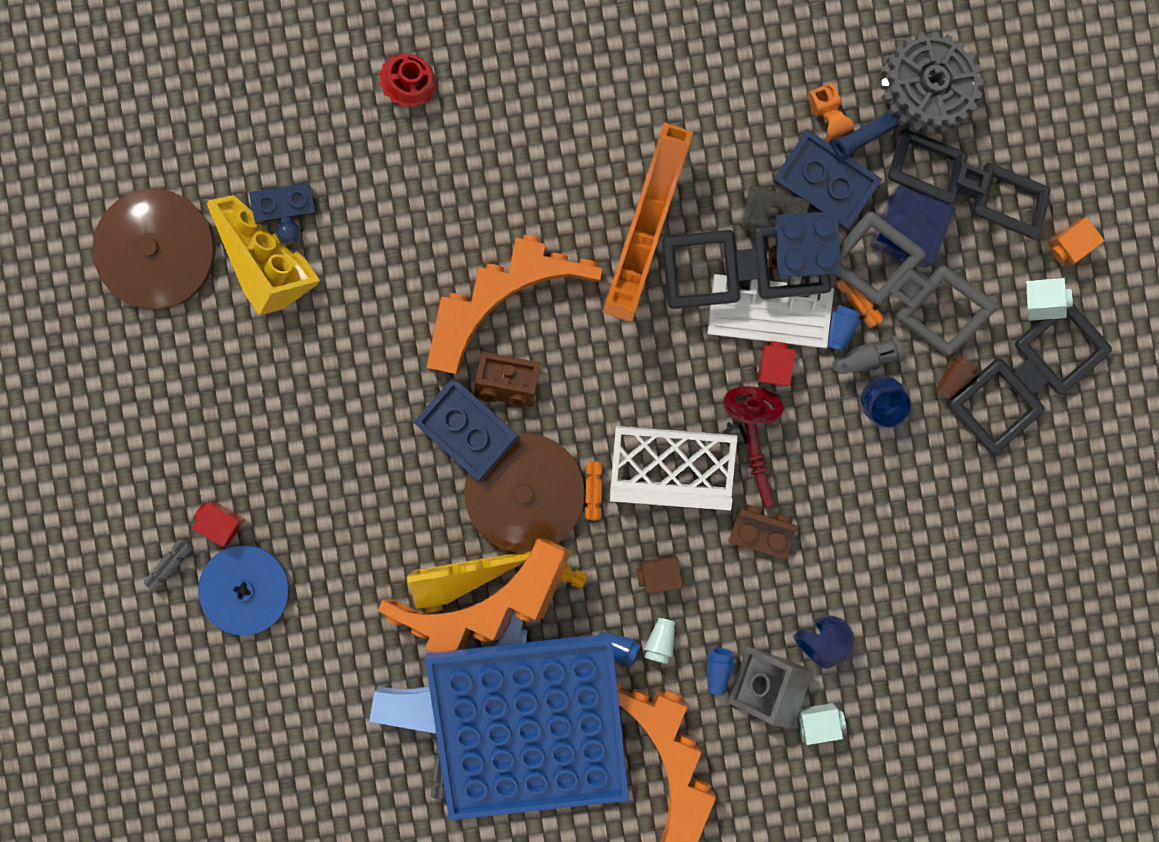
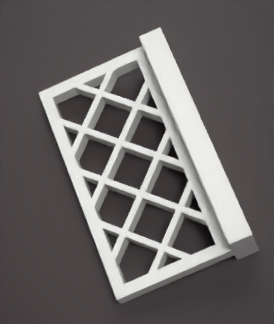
(669, 493)

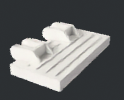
(785, 320)

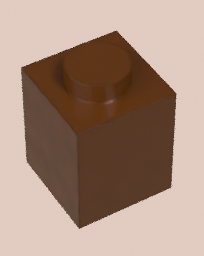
(660, 574)

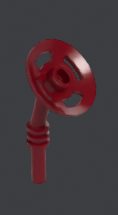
(754, 416)

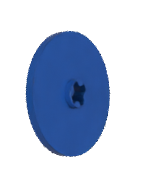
(223, 601)

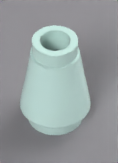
(661, 641)

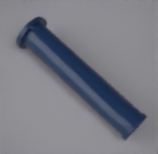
(864, 135)

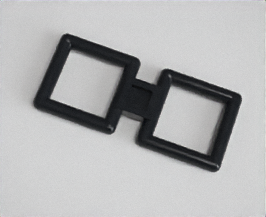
(971, 183)
(739, 265)
(1028, 379)

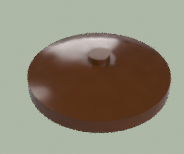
(154, 249)
(527, 495)

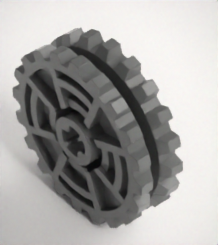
(931, 83)

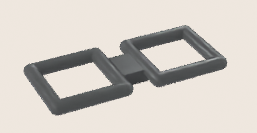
(913, 286)

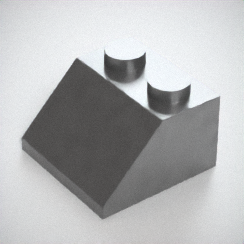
(770, 687)

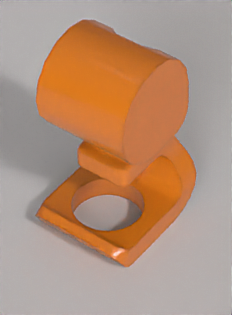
(825, 102)

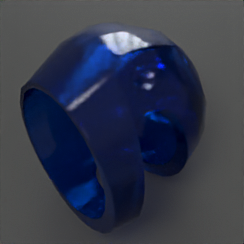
(886, 401)
(830, 646)

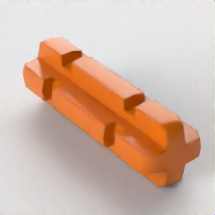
(861, 304)
(593, 490)

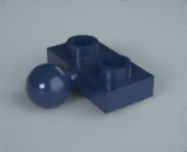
(283, 205)

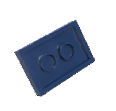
(825, 180)
(466, 429)

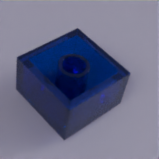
(918, 219)

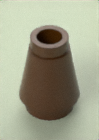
(956, 376)

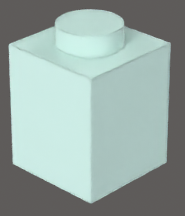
(1048, 299)
(821, 723)

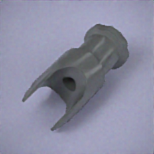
(869, 356)

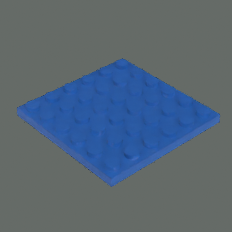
(528, 726)

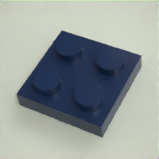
(807, 244)

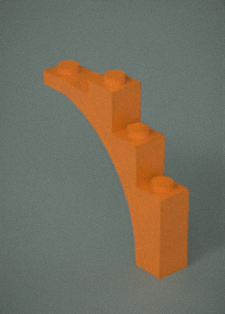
(647, 222)
(460, 319)
(526, 593)
(688, 800)

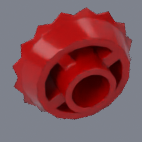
(407, 80)

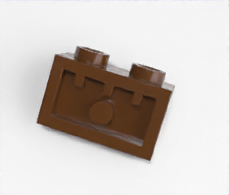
(506, 380)
(762, 532)

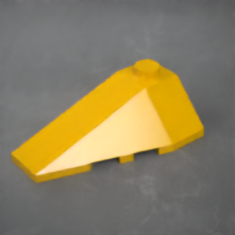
(264, 266)
(445, 583)

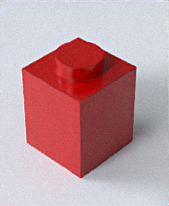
(776, 364)
(217, 523)

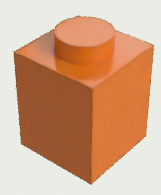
(1075, 242)

